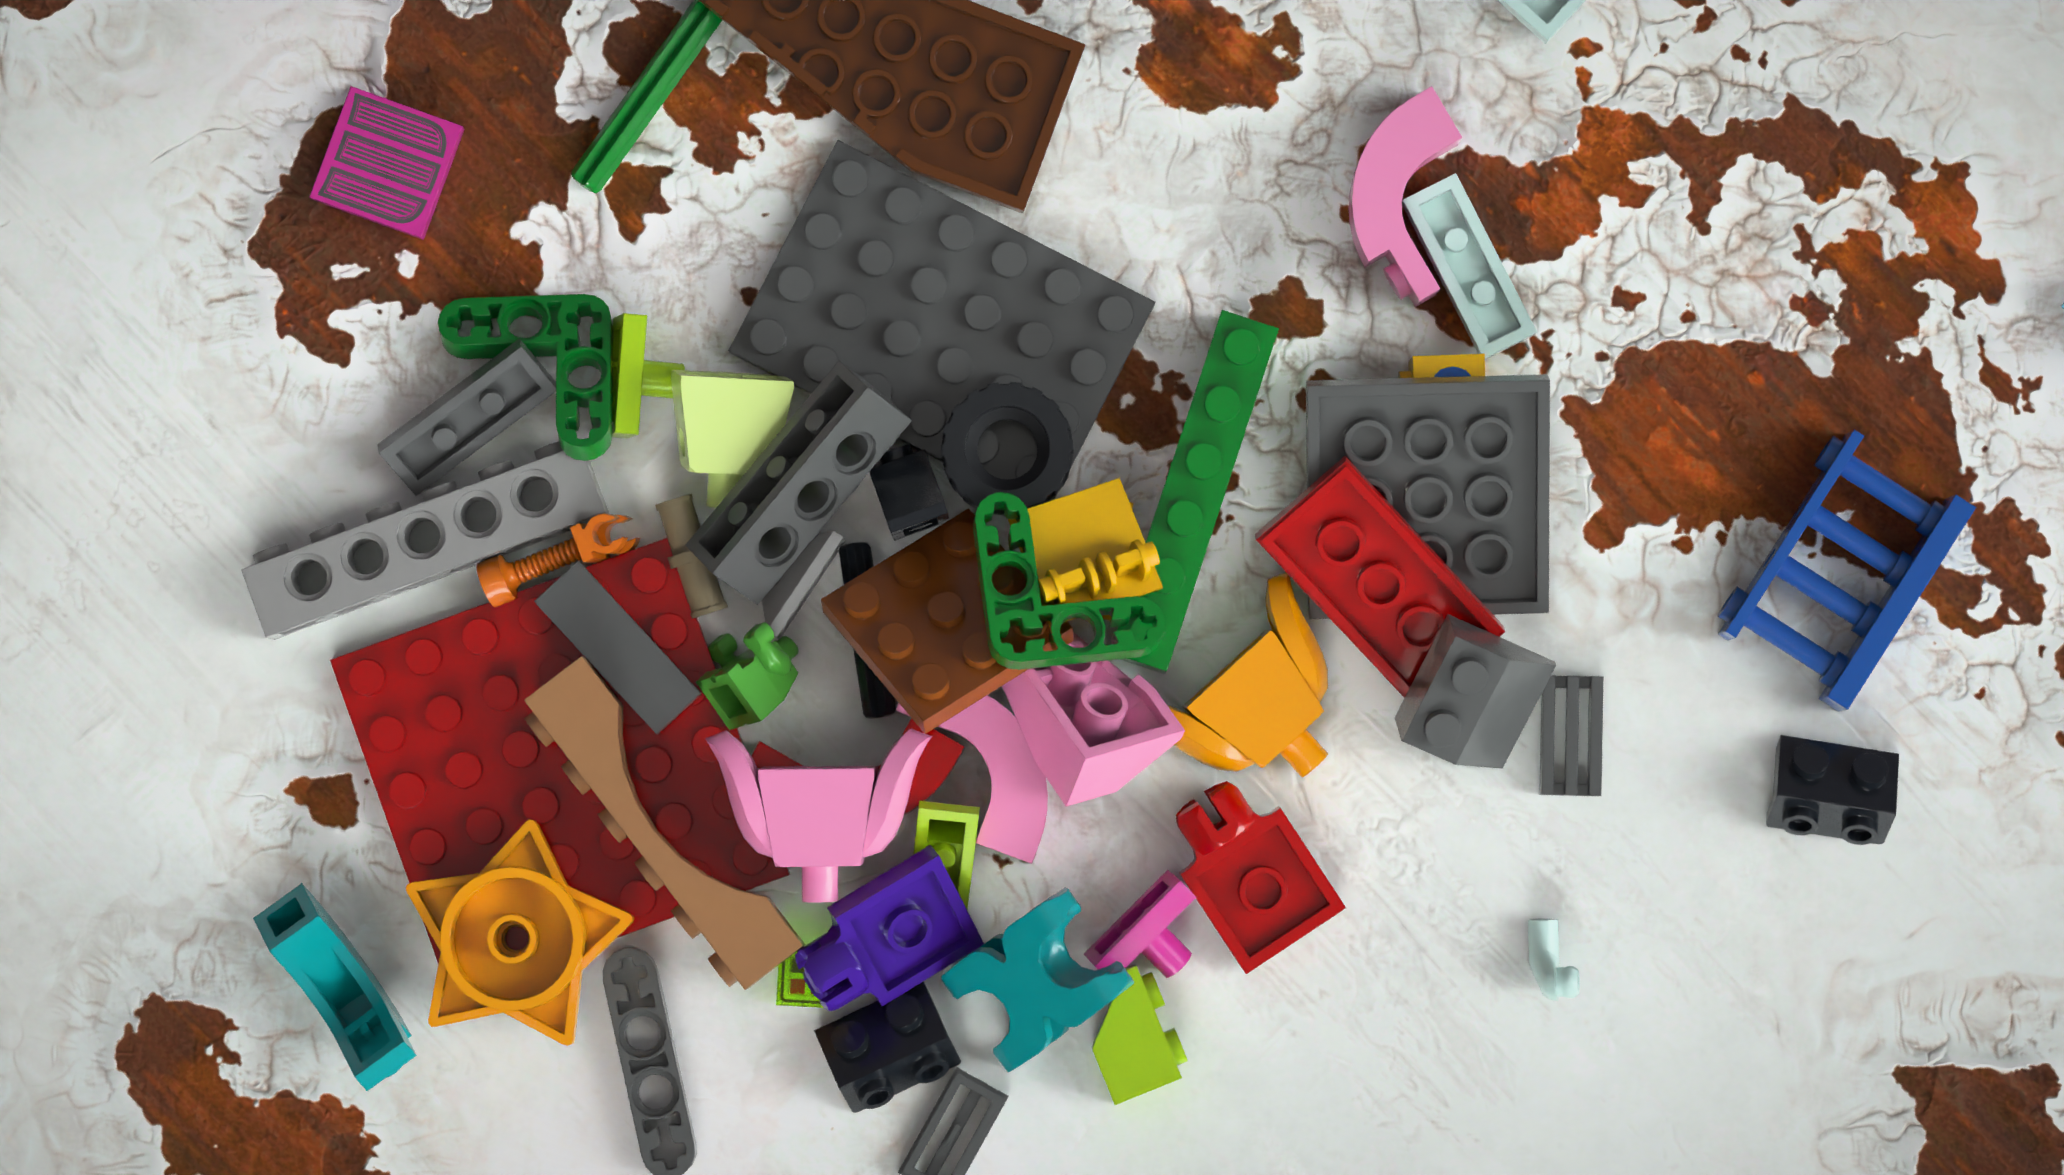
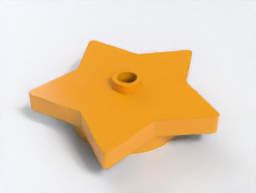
(470, 924)

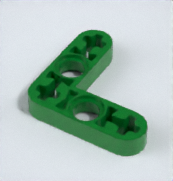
(557, 338)
(1026, 608)

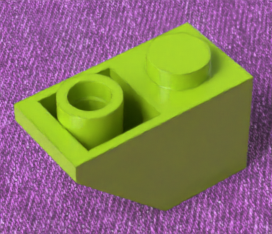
(1132, 1044)

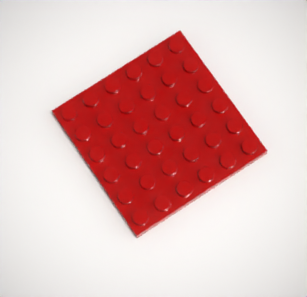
(466, 770)

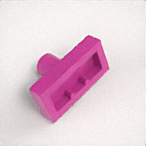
(1145, 930)

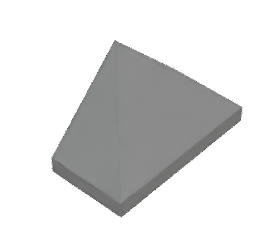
(799, 580)

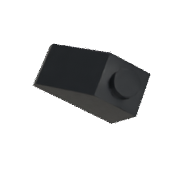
(908, 492)

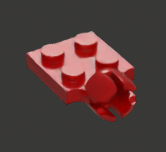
(1253, 876)

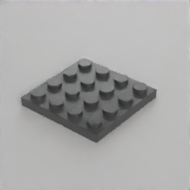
(1459, 466)

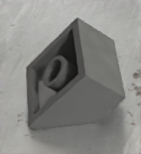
(1472, 696)

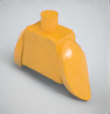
(1262, 696)

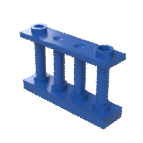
(1904, 573)

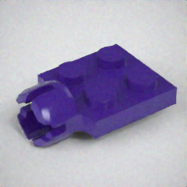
(890, 935)

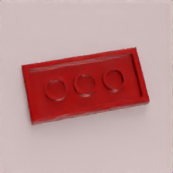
(1370, 572)

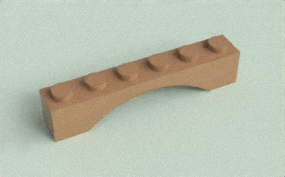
(588, 727)

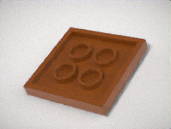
(924, 623)

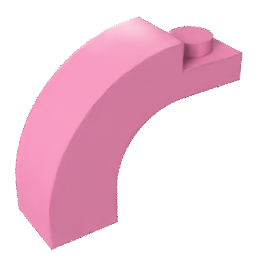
(1397, 149)
(1018, 785)

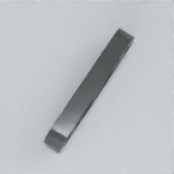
(657, 1061)

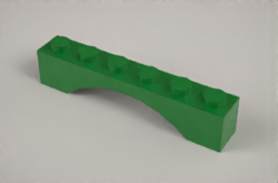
(1202, 471)

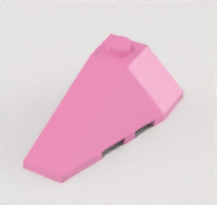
(1090, 725)

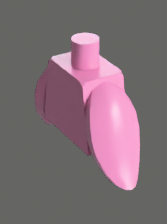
(819, 812)

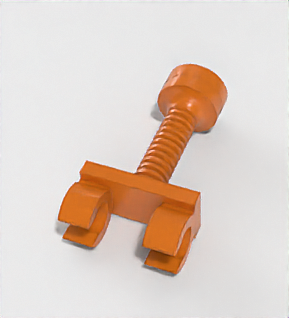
(589, 543)

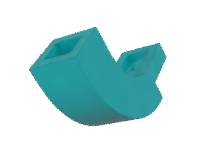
(338, 985)

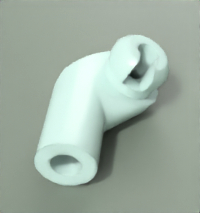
(1544, 961)

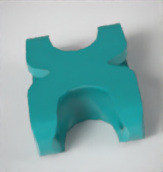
(1037, 980)

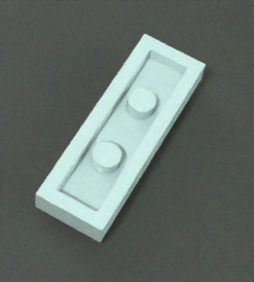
(1469, 266)

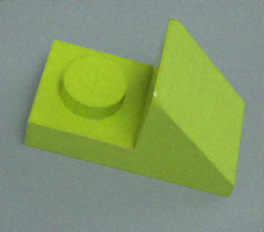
(952, 834)

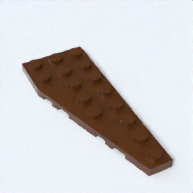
(927, 80)

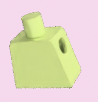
(727, 422)

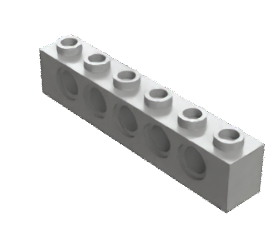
(286, 609)

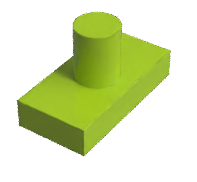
(634, 375)

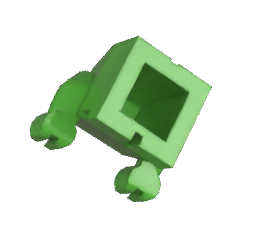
(753, 681)

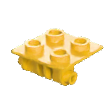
(1091, 548)

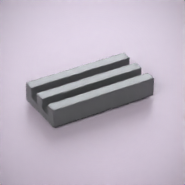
(1595, 731)
(978, 1089)

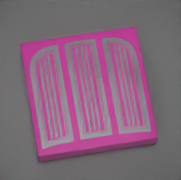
(387, 162)

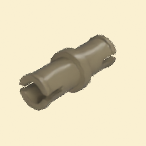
(698, 582)

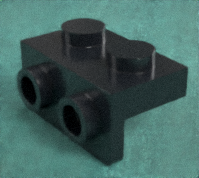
(1833, 790)
(887, 1048)

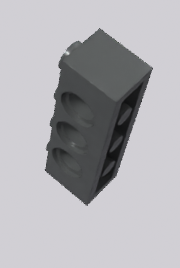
(798, 483)

